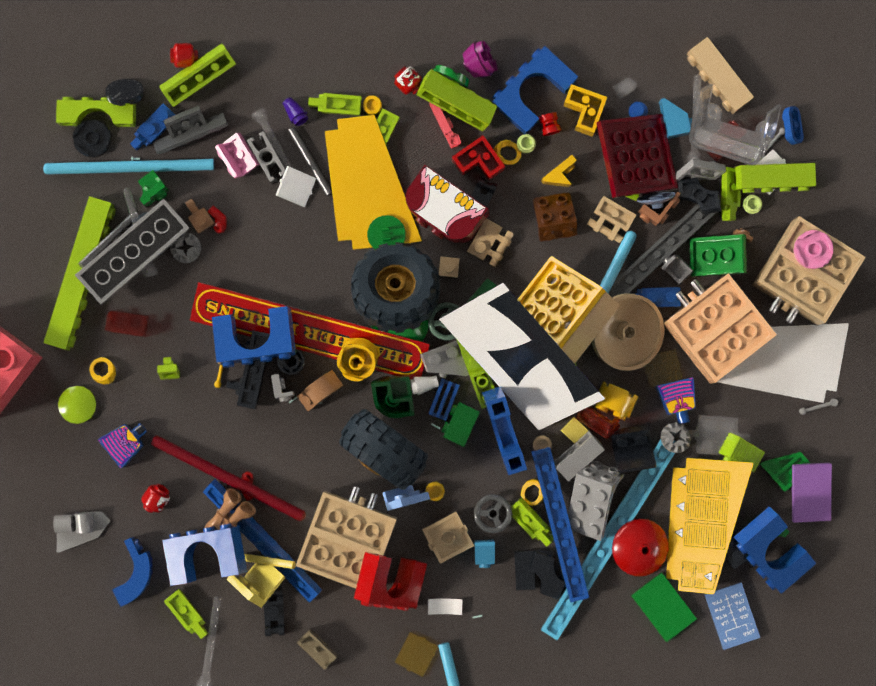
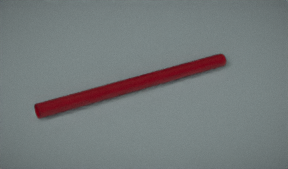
(228, 478)

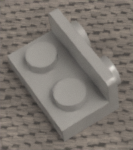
(278, 387)

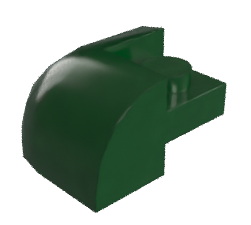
(393, 396)

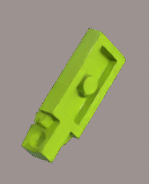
(337, 104)
(729, 195)
(531, 522)
(186, 613)

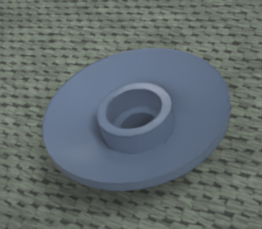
(656, 199)

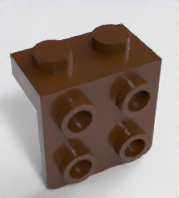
(555, 217)

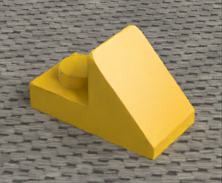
(557, 177)

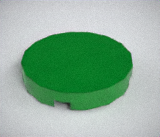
(450, 74)

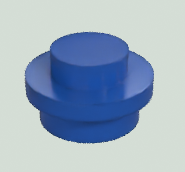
(638, 109)

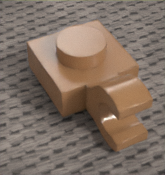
(200, 218)

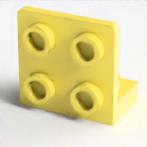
(258, 583)

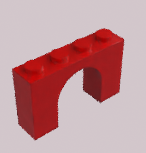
(372, 582)

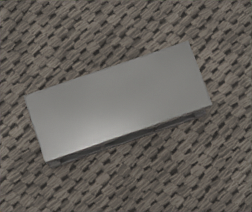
(259, 155)
(578, 456)

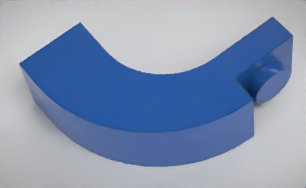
(141, 574)

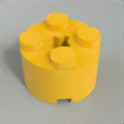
(347, 361)
(616, 400)

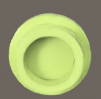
(526, 143)
(752, 204)

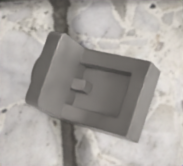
(677, 268)

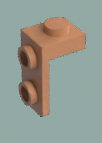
(649, 215)

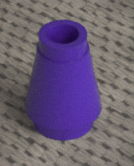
(295, 112)

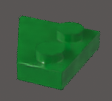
(781, 468)

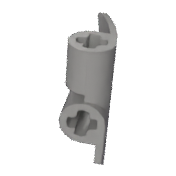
(78, 528)

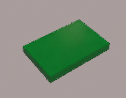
(718, 255)
(663, 607)

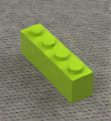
(197, 75)
(457, 100)
(775, 177)

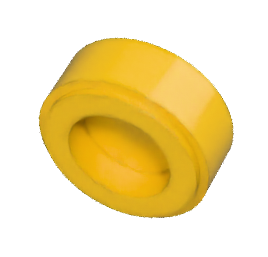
(372, 105)
(435, 490)

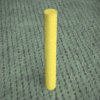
(270, 561)

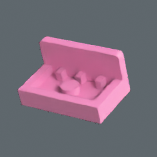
(237, 156)

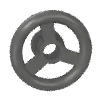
(501, 501)

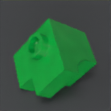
(153, 189)

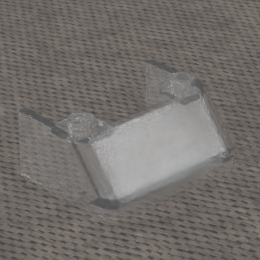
(728, 140)

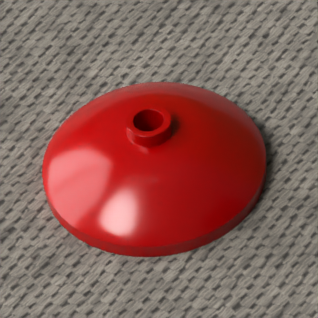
(631, 540)

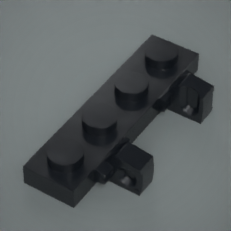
(251, 383)

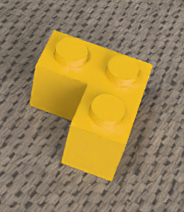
(590, 106)

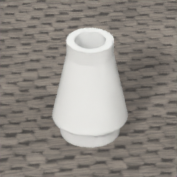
(423, 384)

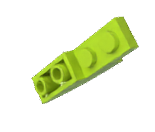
(479, 377)

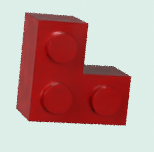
(479, 154)

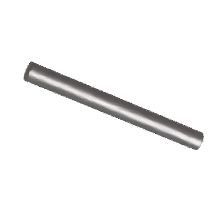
(310, 161)
(105, 242)

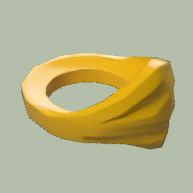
(504, 143)
(109, 377)
(529, 483)

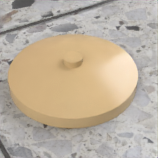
(631, 334)

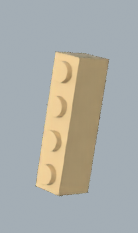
(718, 72)

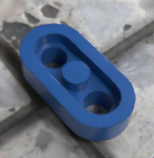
(793, 125)

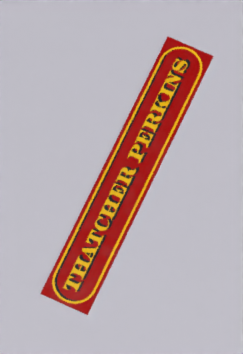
(311, 331)

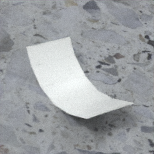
(445, 606)

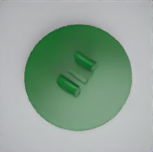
(385, 230)

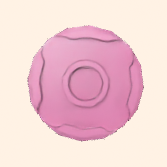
(813, 249)

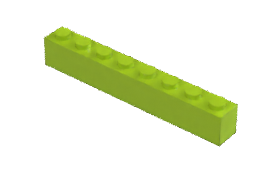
(72, 292)

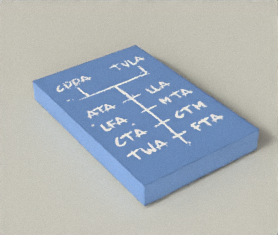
(732, 616)

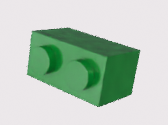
(461, 423)

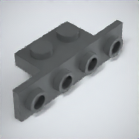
(188, 127)

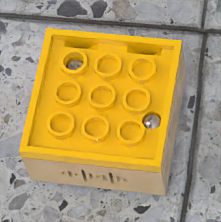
(568, 306)

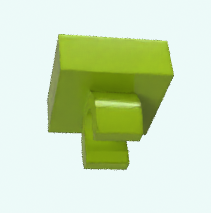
(168, 370)

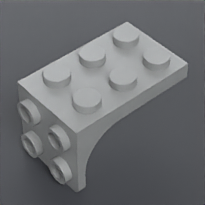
(592, 499)

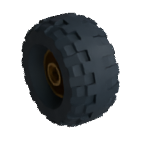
(395, 287)
(383, 449)

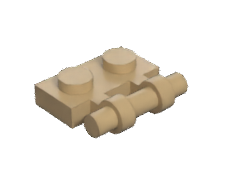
(615, 215)
(485, 239)

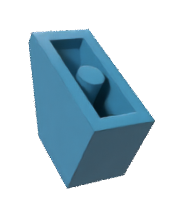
(675, 119)
(484, 553)

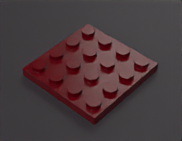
(637, 155)

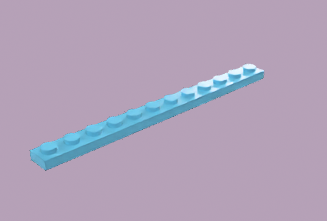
(602, 549)

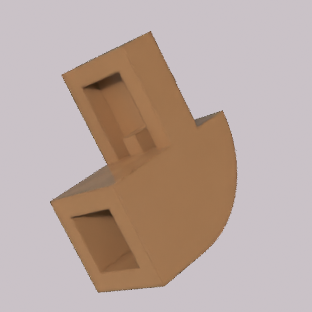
(319, 390)

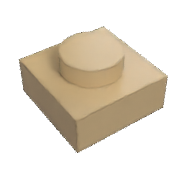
(449, 267)

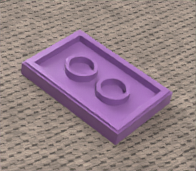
(811, 492)

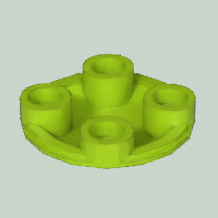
(77, 404)

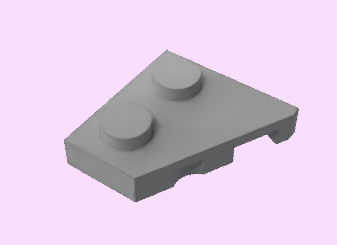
(701, 169)
(445, 360)

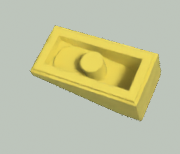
(574, 430)

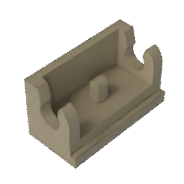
(317, 649)

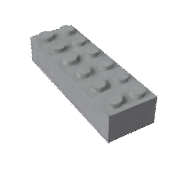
(132, 252)

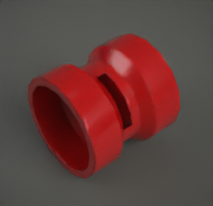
(550, 124)

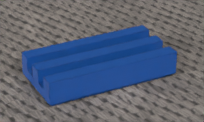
(449, 384)

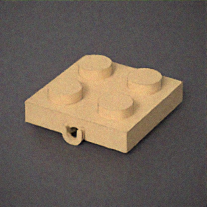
(448, 537)

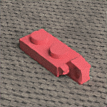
(446, 125)

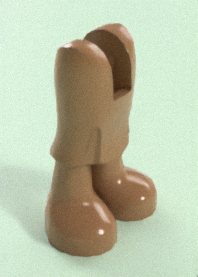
(223, 515)

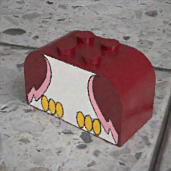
(444, 207)

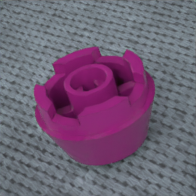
(479, 60)

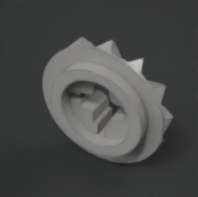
(192, 252)
(667, 438)

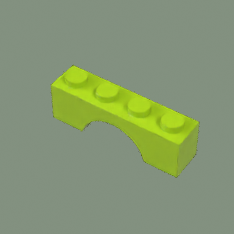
(71, 111)

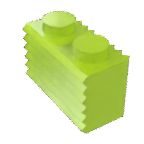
(740, 450)

